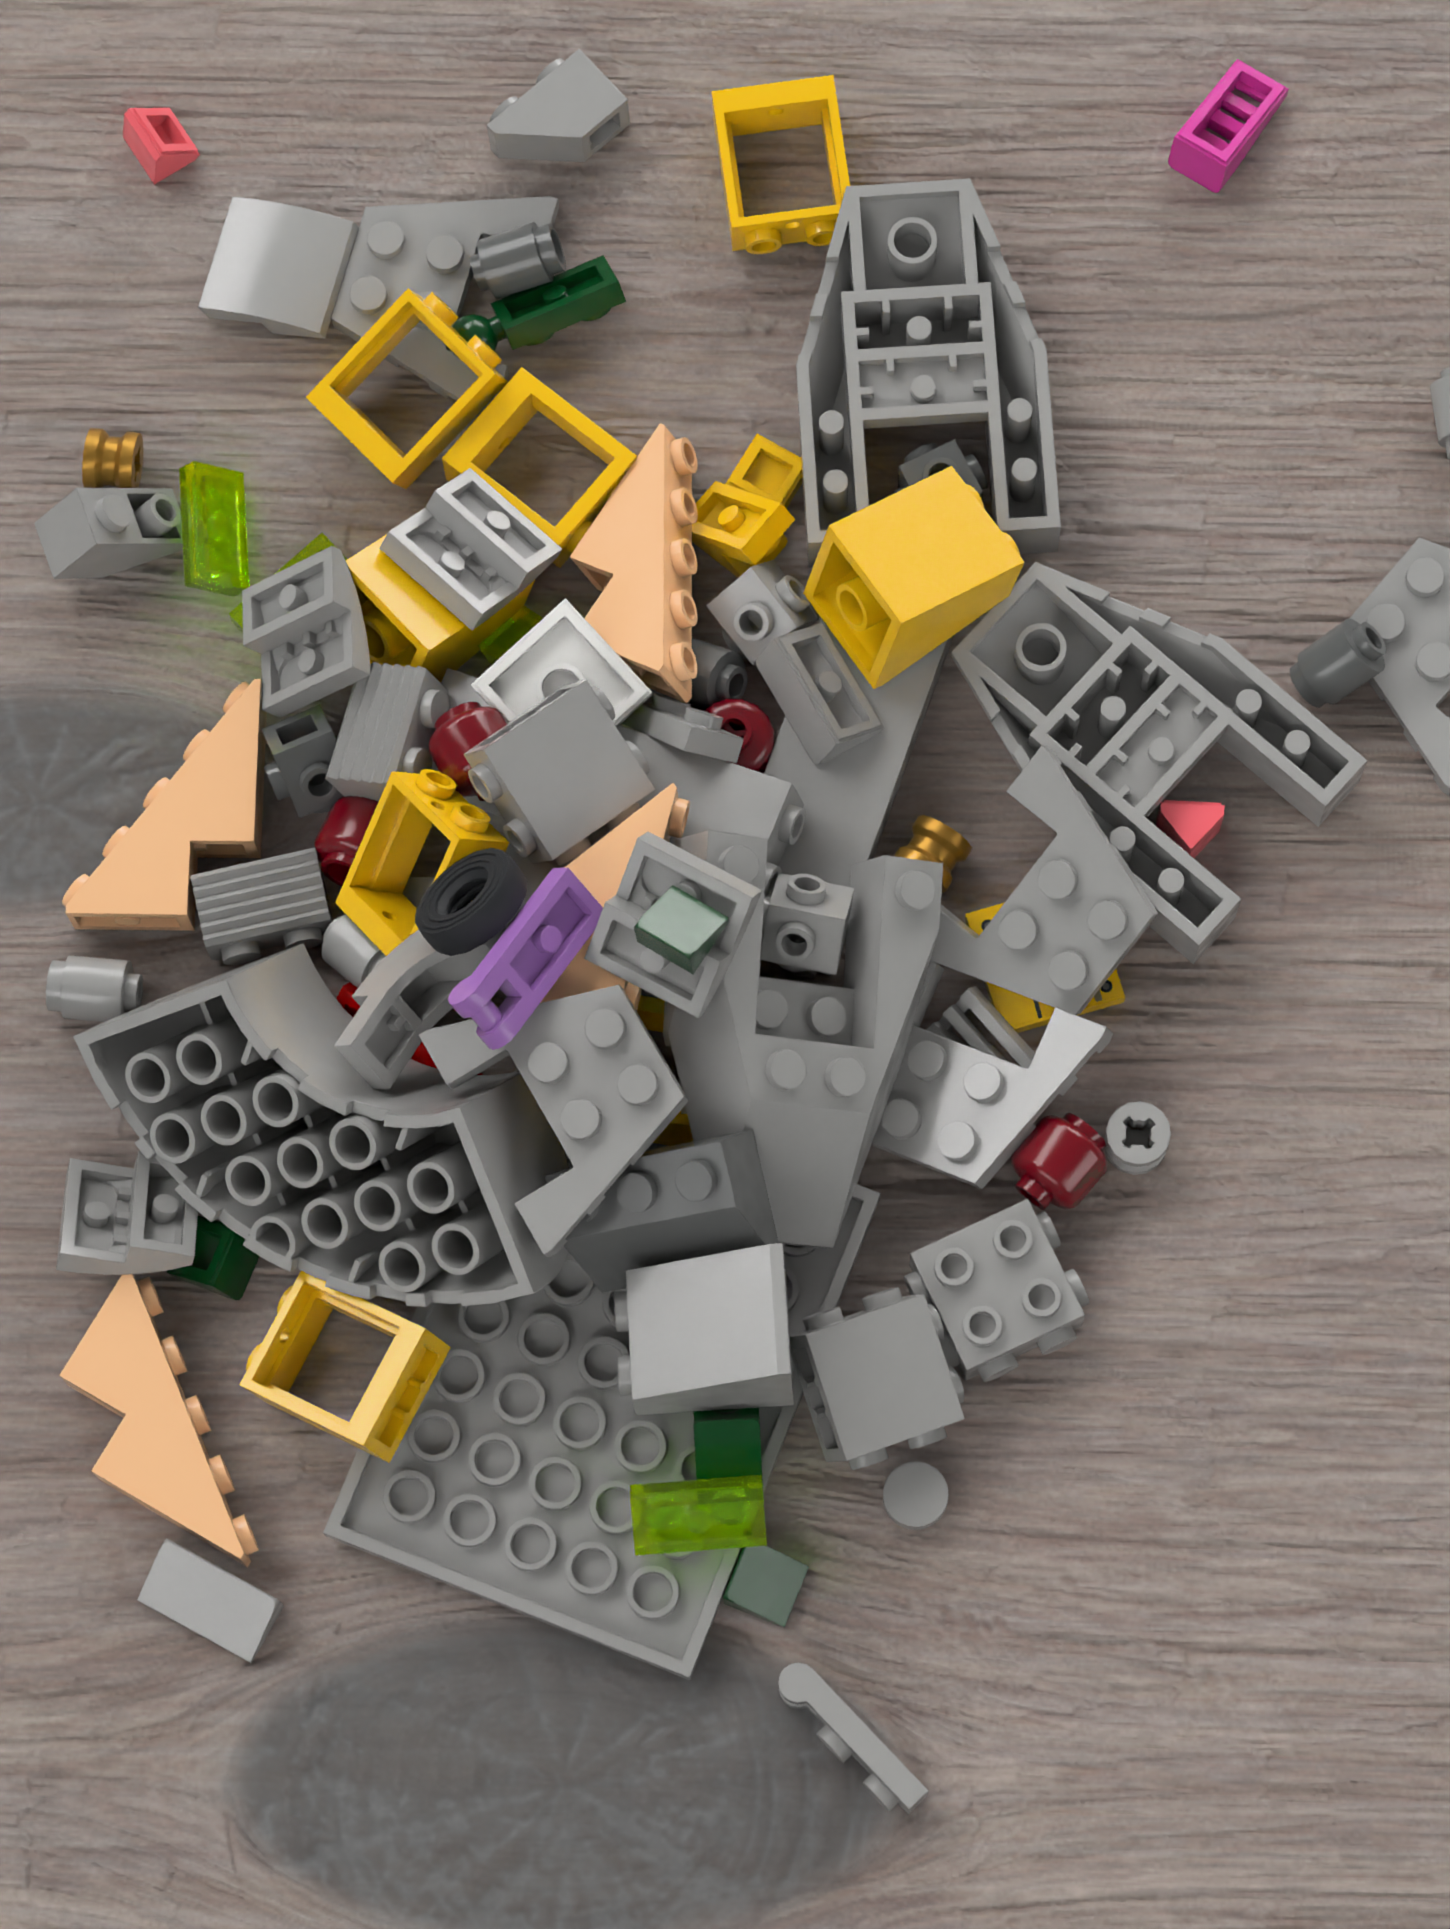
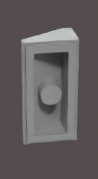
(817, 693)
(209, 1601)

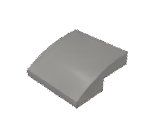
(278, 267)
(470, 548)
(307, 632)
(648, 875)
(124, 1220)

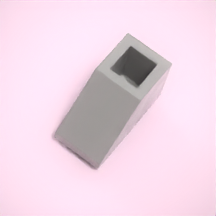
(562, 116)
(109, 530)

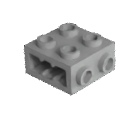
(560, 774)
(999, 1291)
(877, 1377)

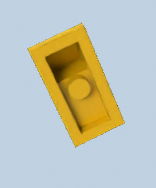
(739, 527)

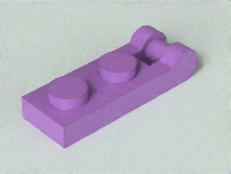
(528, 957)

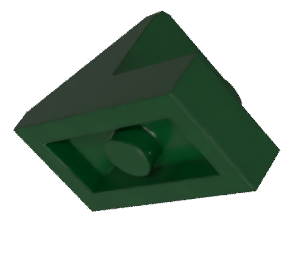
(727, 1443)

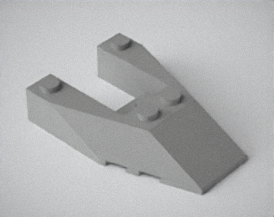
(923, 332)
(1131, 713)
(809, 1058)

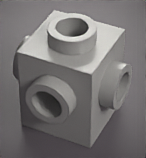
(761, 607)
(805, 923)

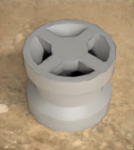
(1129, 1148)

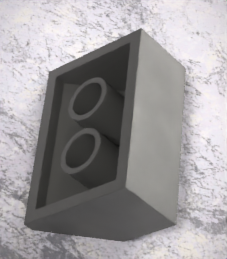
(675, 1208)

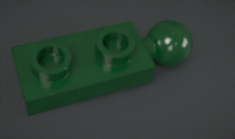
(539, 312)

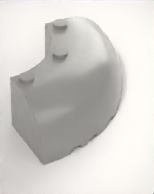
(313, 1165)

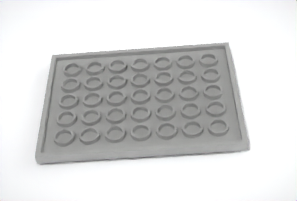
(530, 1457)

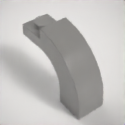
(400, 1002)

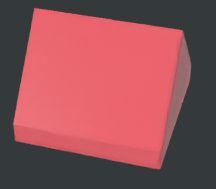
(158, 141)
(1190, 823)

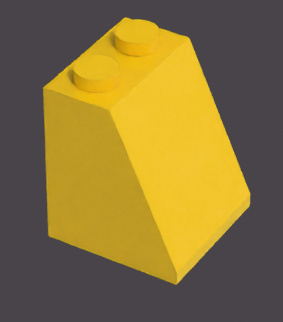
(910, 573)
(410, 624)

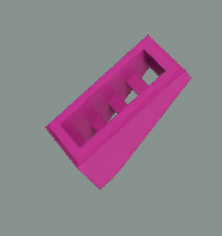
(1210, 158)

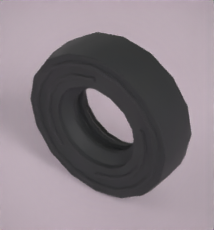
(454, 922)

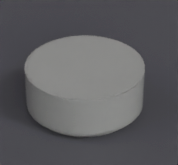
(915, 1495)

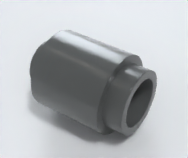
(518, 259)
(1338, 663)
(719, 674)

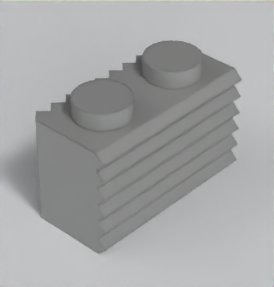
(386, 728)
(262, 906)

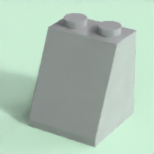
(707, 1333)

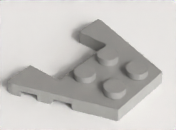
(428, 252)
(1414, 621)
(1068, 914)
(596, 1086)
(973, 1110)

